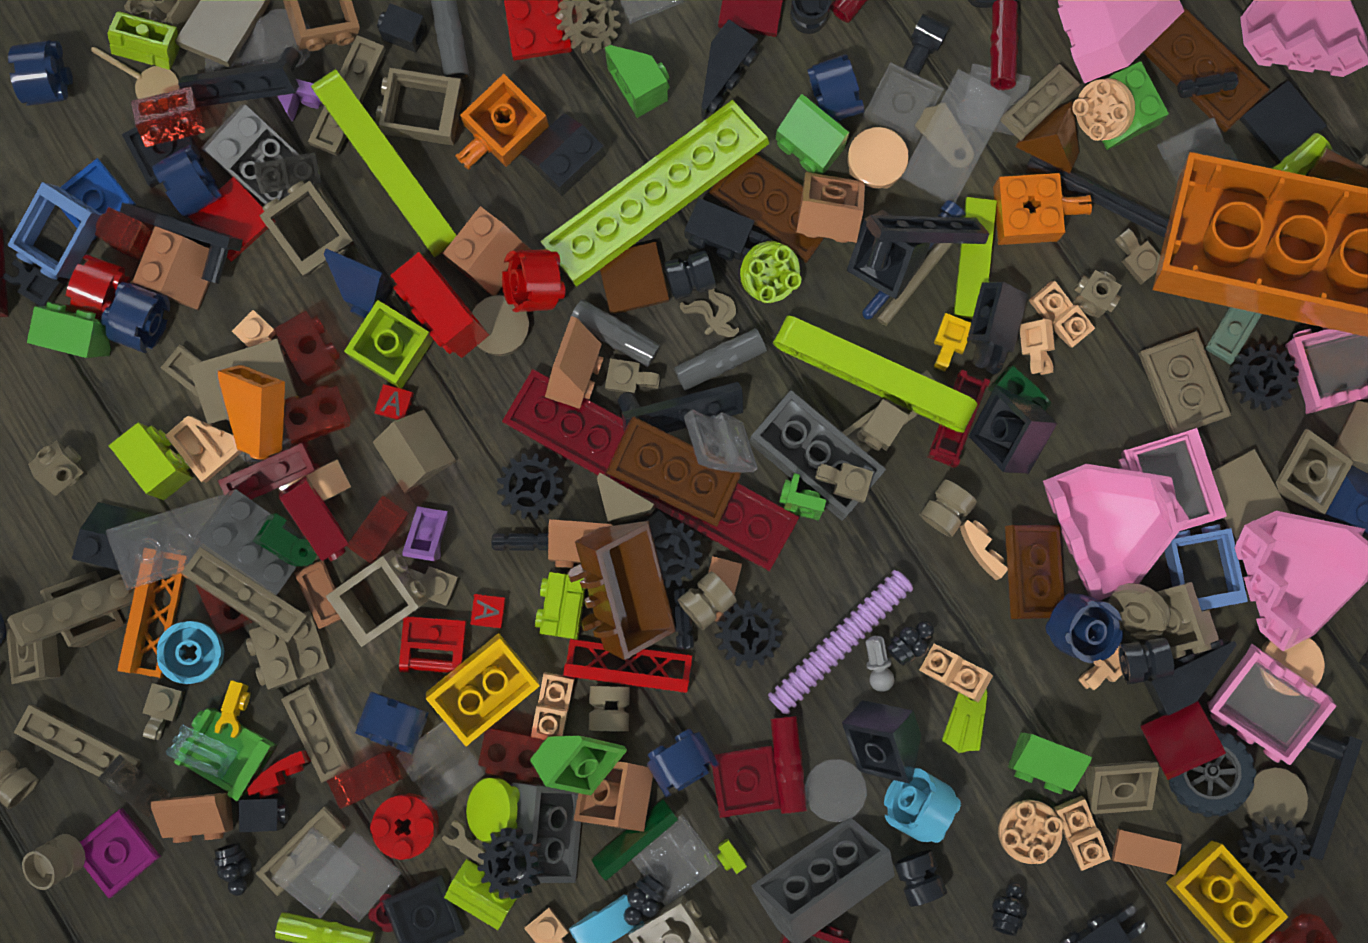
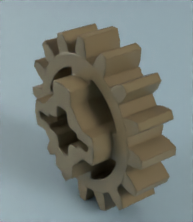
(590, 35)

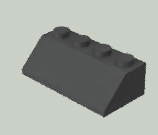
(801, 441)
(824, 880)

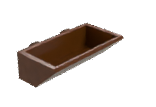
(623, 588)

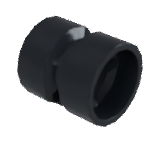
(817, 15)
(690, 275)
(1141, 661)
(920, 878)

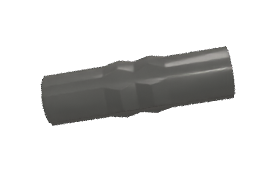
(450, 38)
(616, 333)
(720, 359)

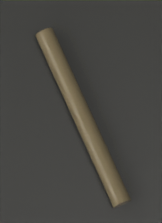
(928, 264)

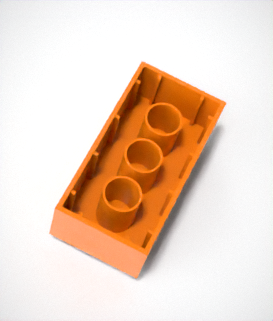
(1268, 243)

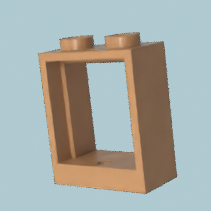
(318, 38)

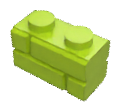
(143, 40)
(561, 606)
(474, 896)

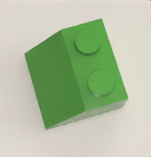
(638, 78)
(1148, 105)
(811, 136)
(68, 332)
(575, 762)
(1048, 762)

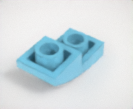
(603, 925)

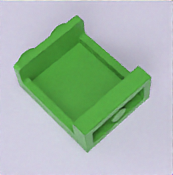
(249, 762)

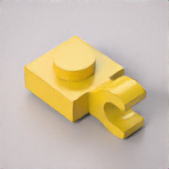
(952, 337)
(235, 701)

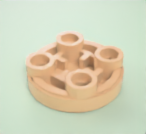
(1104, 109)
(877, 157)
(1302, 659)
(1030, 831)

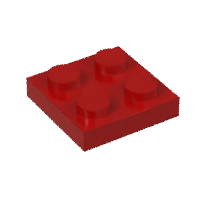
(534, 28)

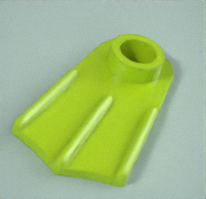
(965, 724)

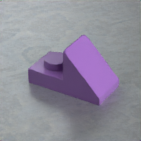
(304, 93)
(426, 534)

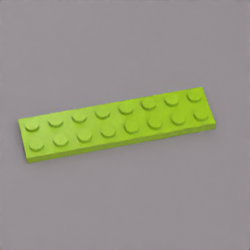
(655, 192)

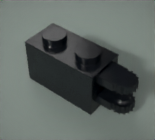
(721, 231)
(996, 324)
(1107, 929)

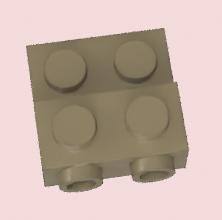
(1188, 624)
(288, 662)
(675, 924)

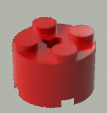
(532, 280)
(94, 285)
(387, 825)

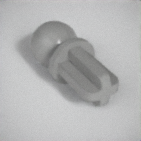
(881, 677)

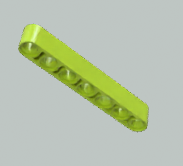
(384, 162)
(875, 374)

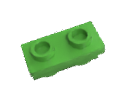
(803, 504)

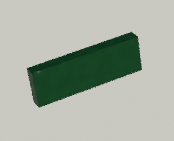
(632, 842)

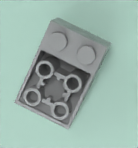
(247, 141)

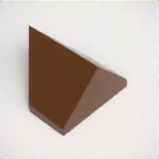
(1054, 139)

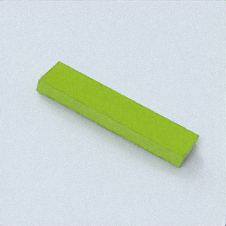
(974, 258)

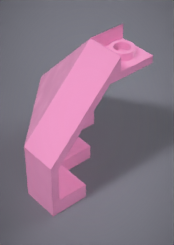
(1113, 32)
(1306, 35)
(1114, 522)
(1300, 572)

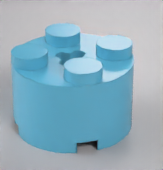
(172, 652)
(922, 807)

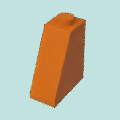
(254, 409)

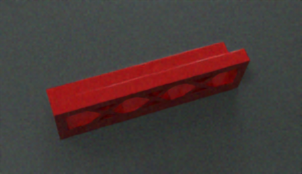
(628, 678)

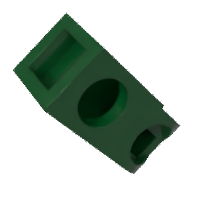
(1017, 383)
(284, 544)

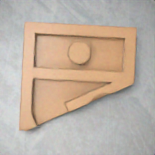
(203, 446)

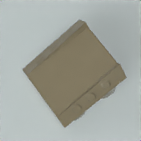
(164, 11)

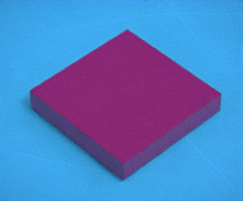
(117, 853)

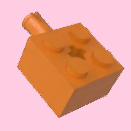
(503, 139)
(1042, 195)

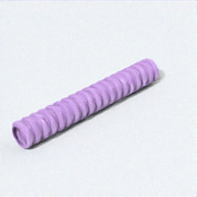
(841, 641)

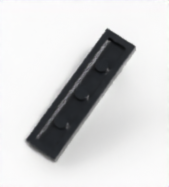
(245, 82)
(920, 230)
(220, 242)
(670, 414)
(1345, 757)

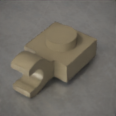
(1141, 260)
(626, 376)
(850, 481)
(436, 583)
(162, 705)
(466, 845)

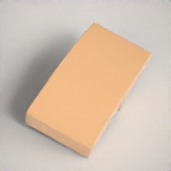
(1067, 319)
(327, 480)
(977, 540)
(956, 672)
(552, 706)
(1081, 833)

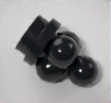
(911, 643)
(232, 867)
(644, 900)
(1009, 911)

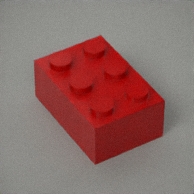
(438, 306)

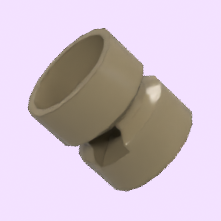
(946, 510)
(707, 600)
(609, 719)
(14, 782)
(53, 861)

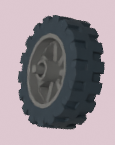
(1234, 796)

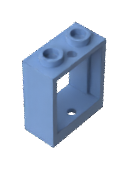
(36, 217)
(1230, 563)

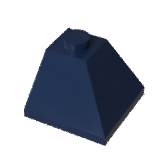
(357, 283)
(1350, 501)

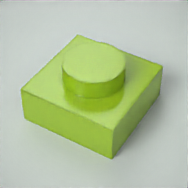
(730, 857)

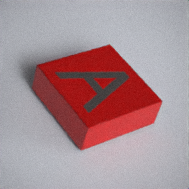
(393, 402)
(488, 611)

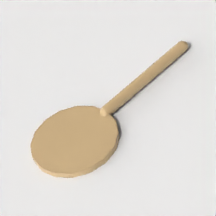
(150, 82)

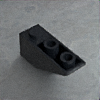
(727, 57)
(1189, 678)

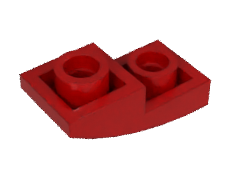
(267, 782)

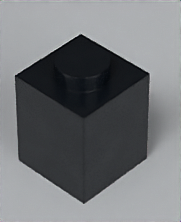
(402, 27)
(262, 814)

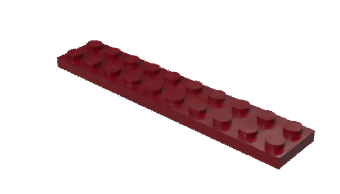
(590, 438)

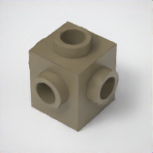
(1090, 301)
(56, 467)

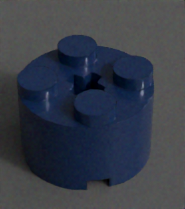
(39, 72)
(836, 88)
(186, 181)
(136, 317)
(1085, 628)
(391, 722)
(682, 762)

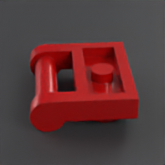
(431, 635)

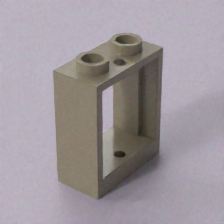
(451, 110)
(317, 259)
(355, 615)

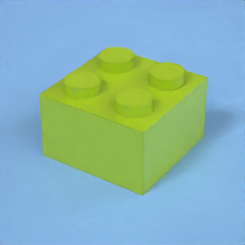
(389, 344)
(151, 460)

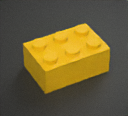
(482, 689)
(1226, 897)

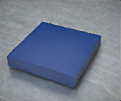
(97, 189)

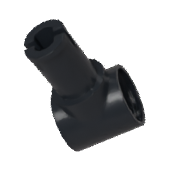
(926, 39)

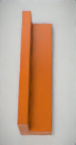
(139, 622)

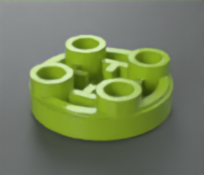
(770, 272)
(492, 807)

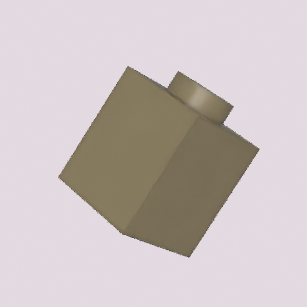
(883, 426)

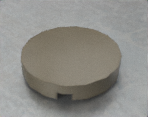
(506, 328)
(1141, 610)
(1277, 794)

